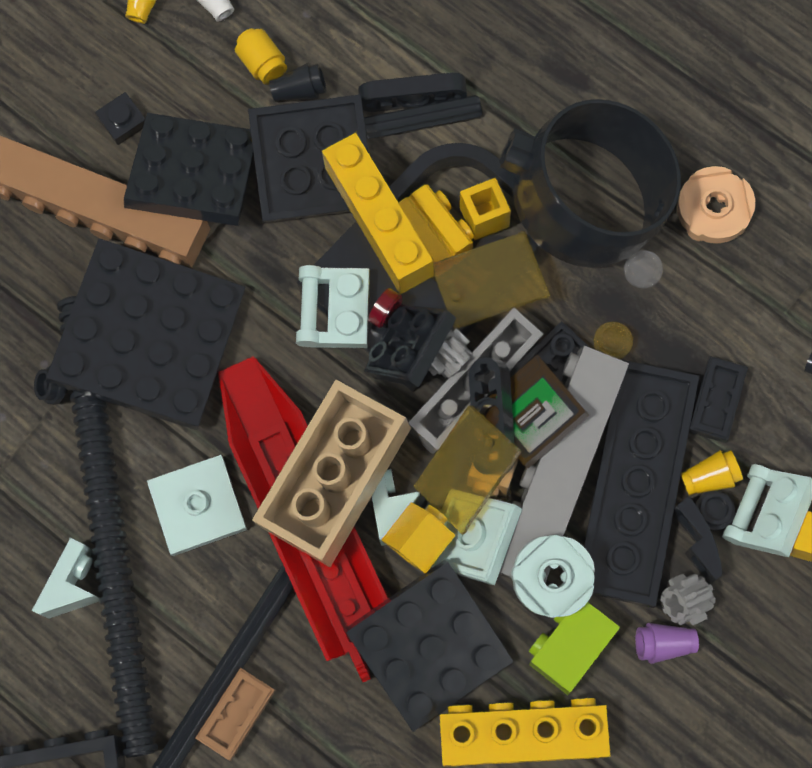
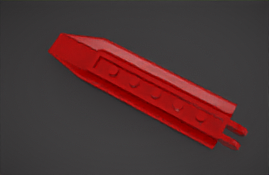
(262, 435)

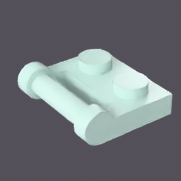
(346, 311)
(780, 515)

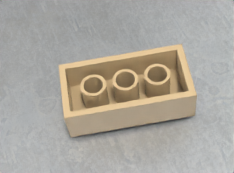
(332, 473)

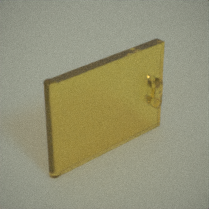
(490, 279)
(467, 469)

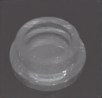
(643, 269)

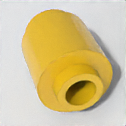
(260, 55)

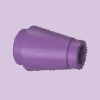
(665, 642)

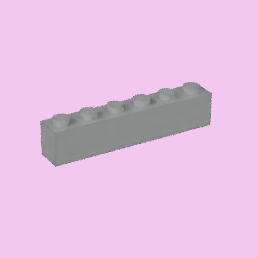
(558, 476)

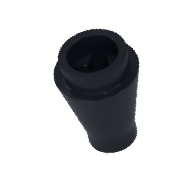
(298, 84)

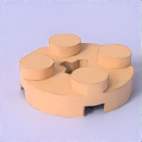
(728, 189)

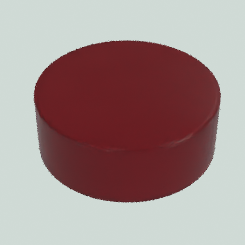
(384, 306)

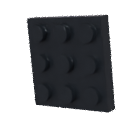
(290, 157)
(190, 169)
(428, 645)

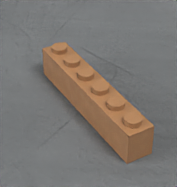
(96, 203)

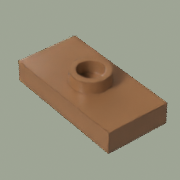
(235, 714)

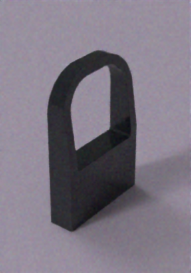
(355, 251)

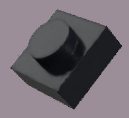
(121, 118)

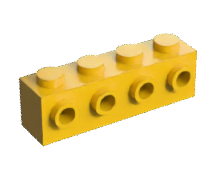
(524, 735)

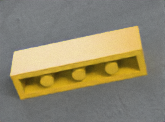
(378, 213)

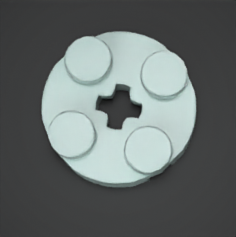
(577, 576)

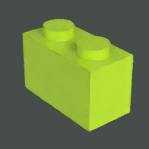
(572, 646)

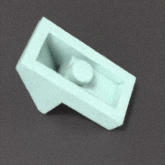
(387, 508)
(60, 592)

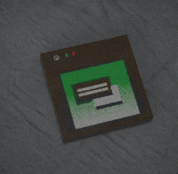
(541, 410)

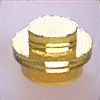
(613, 339)

